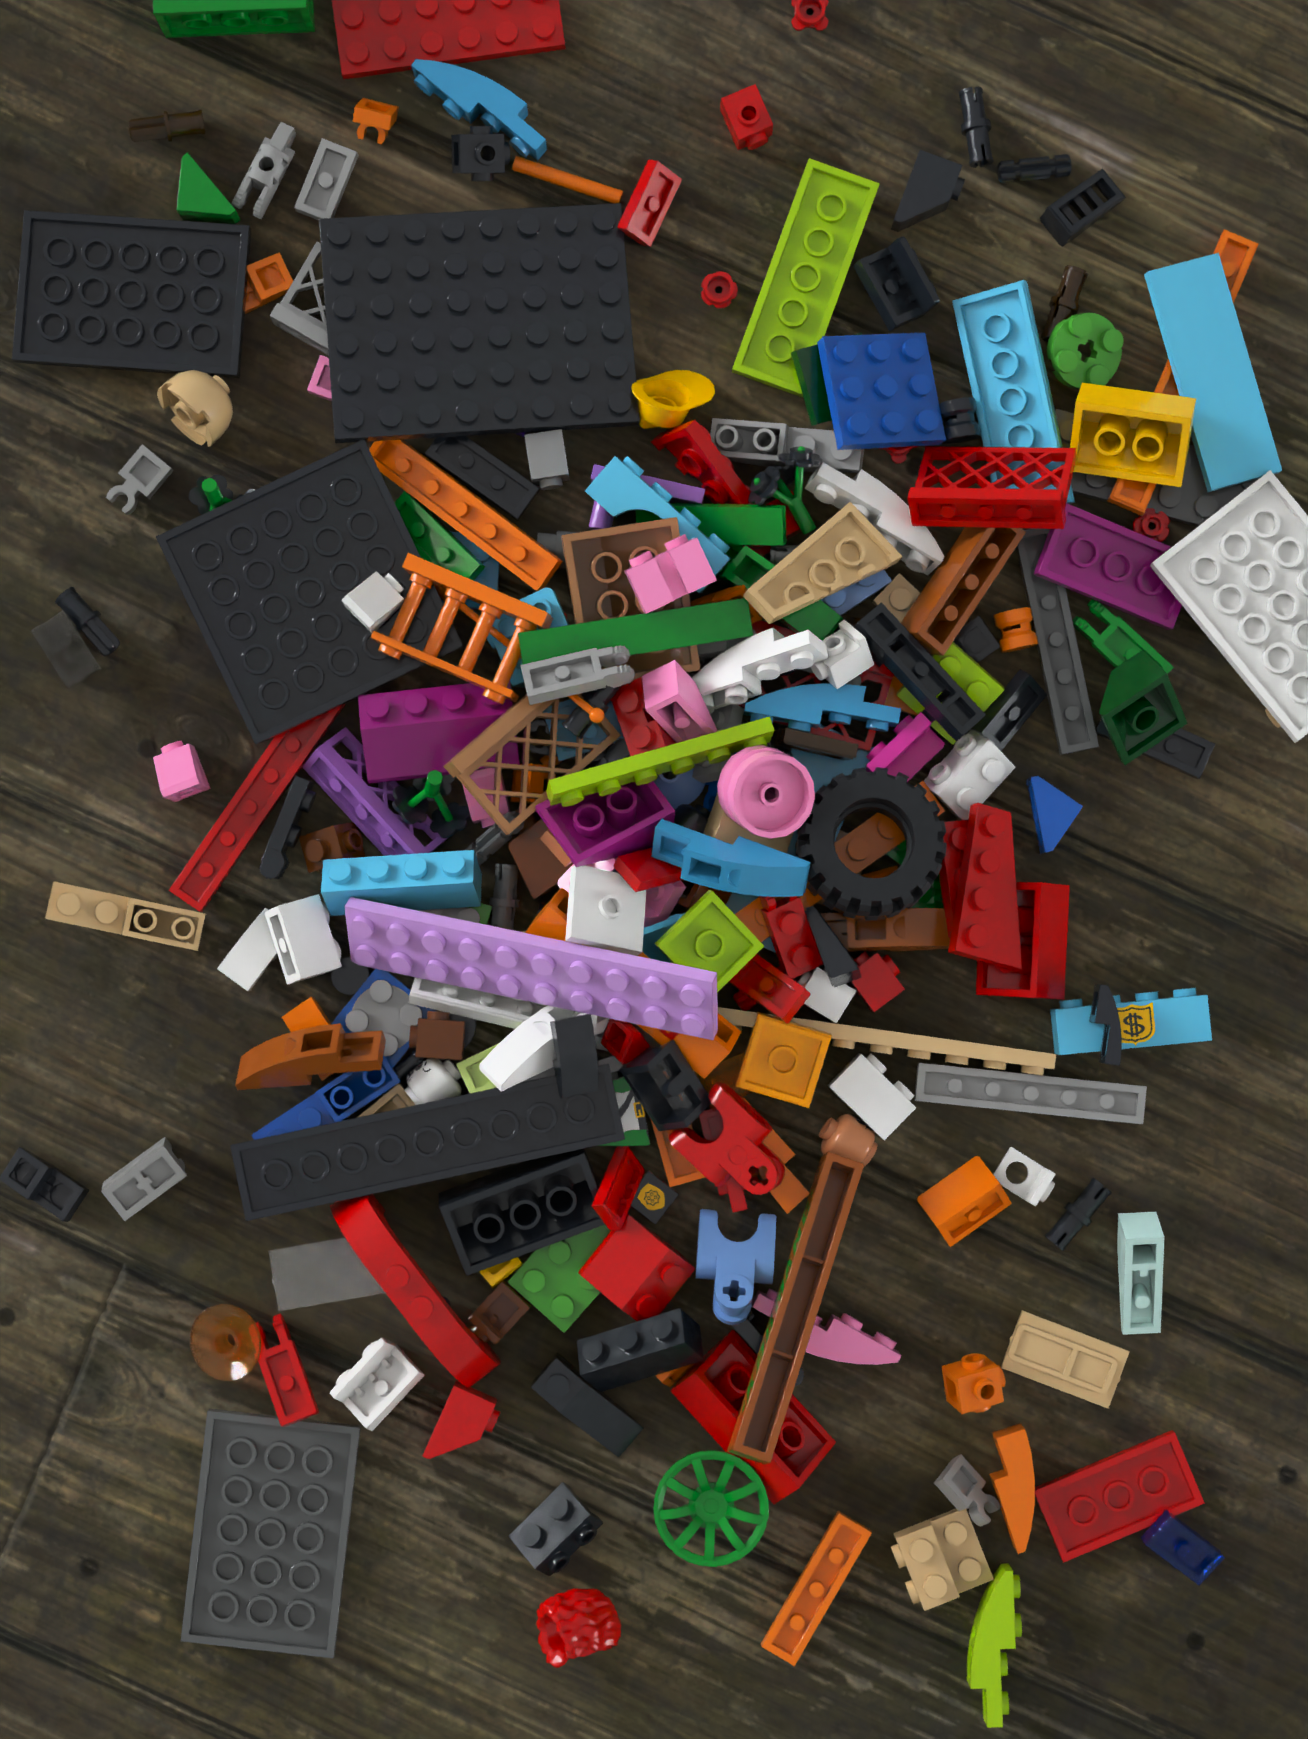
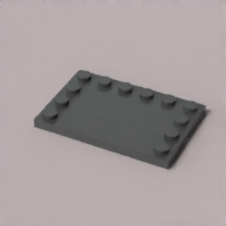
(270, 1534)

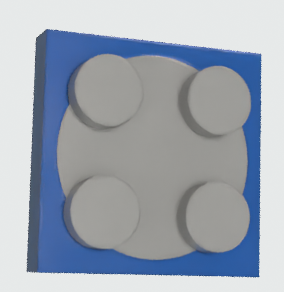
(384, 1007)

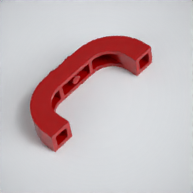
(411, 1290)

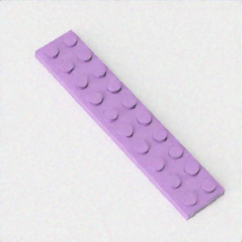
(533, 968)

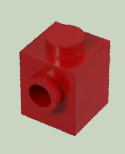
(747, 118)
(877, 980)

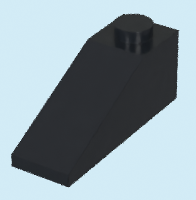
(585, 1405)

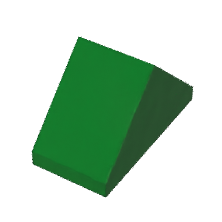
(200, 197)

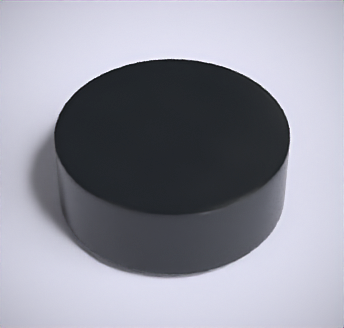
(349, 976)

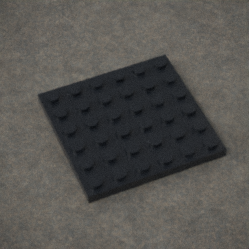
(272, 583)

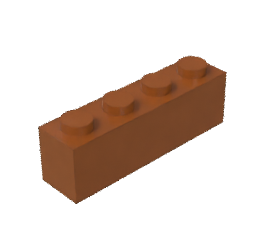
(959, 585)

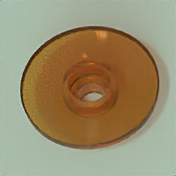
(211, 1345)

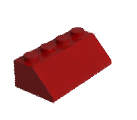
(714, 1396)

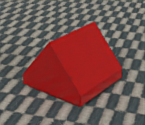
(623, 1041)

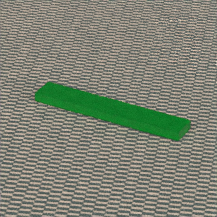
(642, 631)

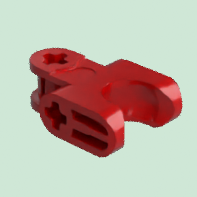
(737, 1150)

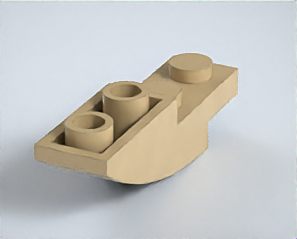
(125, 916)

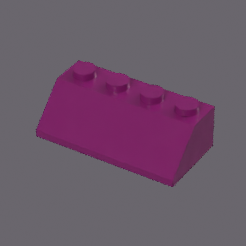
(424, 729)

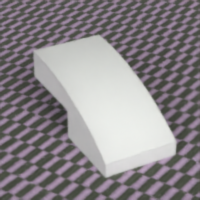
(250, 954)

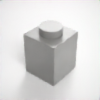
(547, 459)

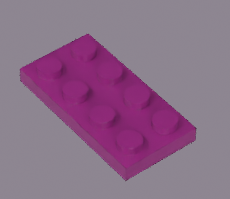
(1108, 566)

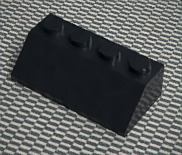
(520, 1209)

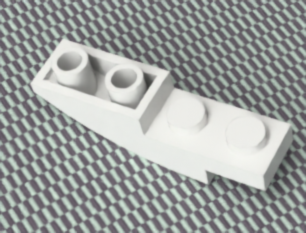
(883, 510)
(764, 656)
(529, 1048)

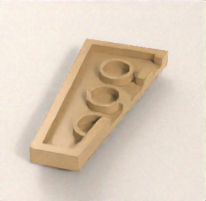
(825, 563)

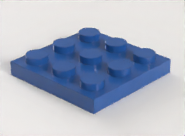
(881, 391)

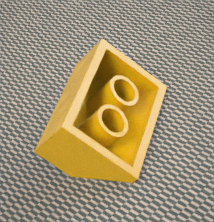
(1132, 434)

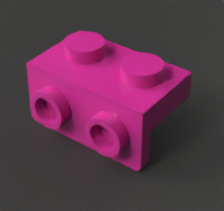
(908, 750)

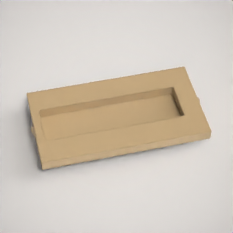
(1065, 1359)

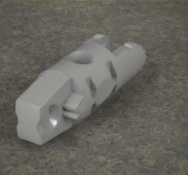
(274, 154)

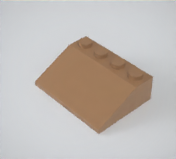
(602, 591)

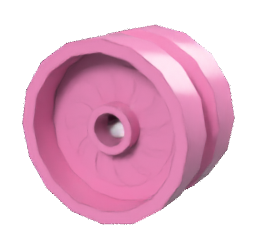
(787, 794)

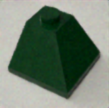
(1140, 707)

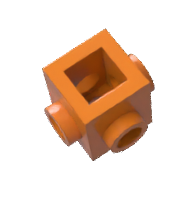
(973, 1383)

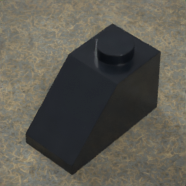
(928, 190)

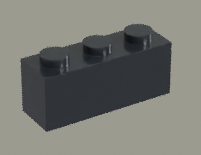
(640, 1350)

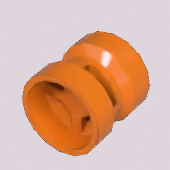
(1016, 638)

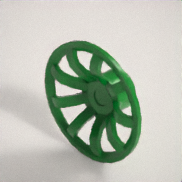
(711, 1508)

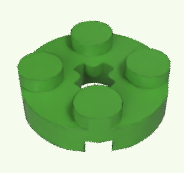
(1104, 345)

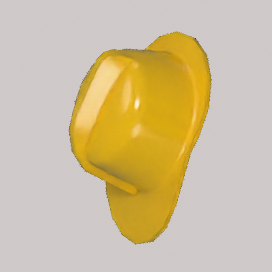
(670, 396)

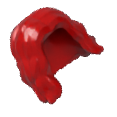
(577, 1625)

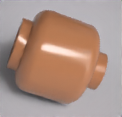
(848, 1138)

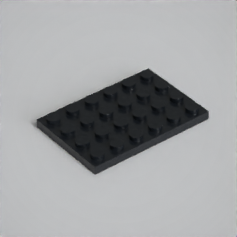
(131, 293)

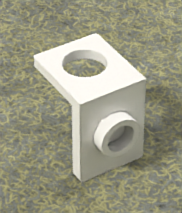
(1037, 1184)

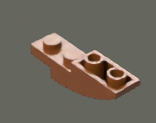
(908, 931)
(308, 1052)

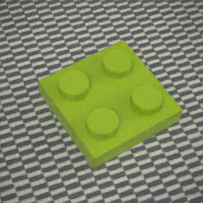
(968, 675)
(710, 939)

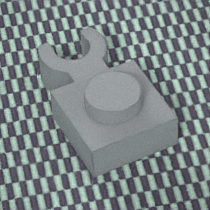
(143, 475)
(963, 1489)

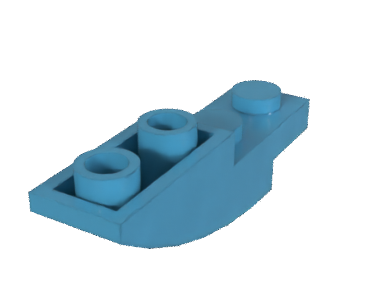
(469, 94)
(805, 704)
(734, 868)

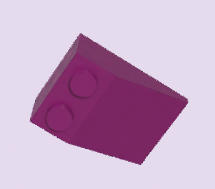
(607, 824)

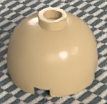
(199, 404)

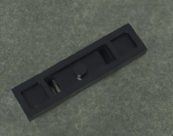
(918, 672)

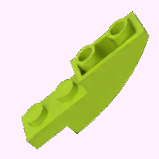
(992, 1630)

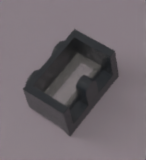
(666, 1086)

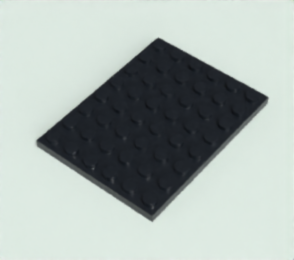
(478, 322)

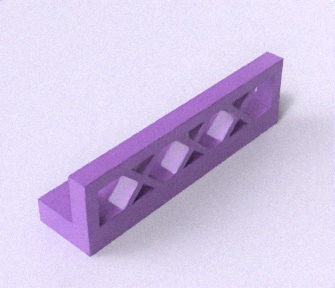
(366, 804)

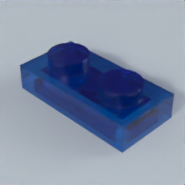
(1182, 1547)

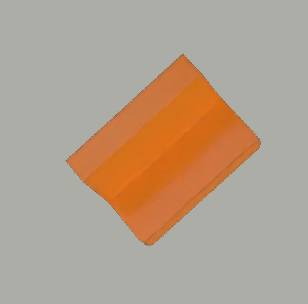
(964, 1200)

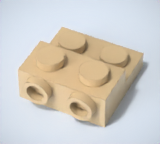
(941, 1558)

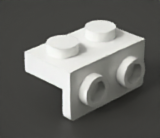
(968, 774)
(376, 1382)

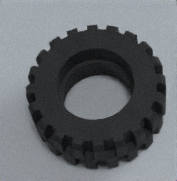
(899, 802)

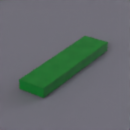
(735, 522)

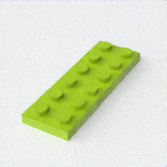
(805, 273)

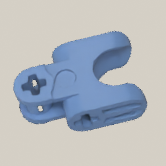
(734, 1264)

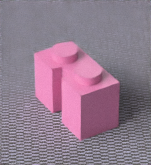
(669, 574)

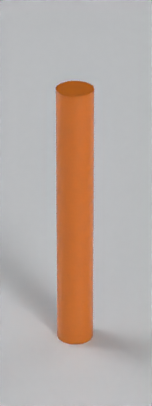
(567, 180)

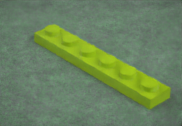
(648, 765)

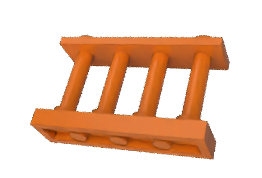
(458, 591)

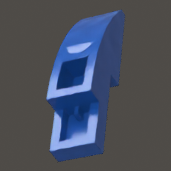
(334, 1101)

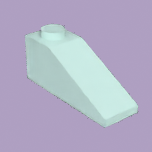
(1140, 1272)

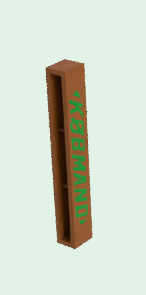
(795, 1308)

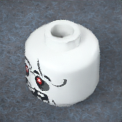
(433, 1081)

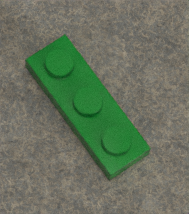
(435, 541)

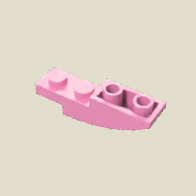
(840, 1338)

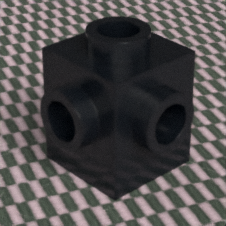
(467, 156)

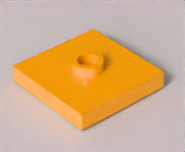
(783, 1060)

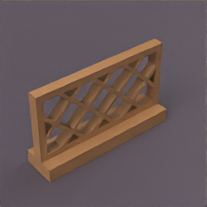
(502, 732)

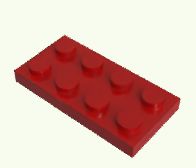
(1117, 1495)

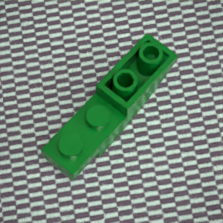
(748, 567)

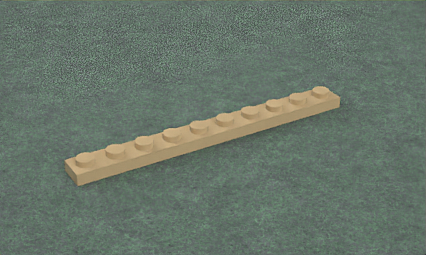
(917, 1045)

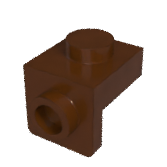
(331, 843)
(498, 1313)

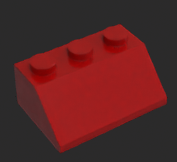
(1043, 944)

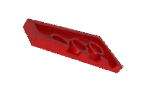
(986, 900)

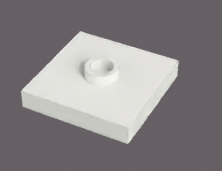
(604, 911)

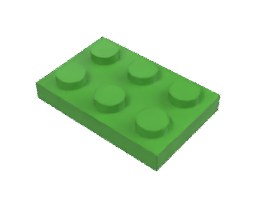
(552, 1278)

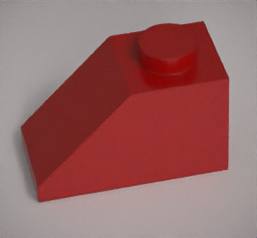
(462, 1420)

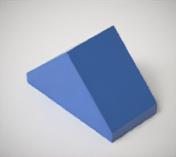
(1051, 812)

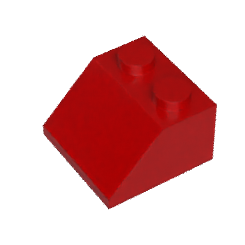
(637, 1270)

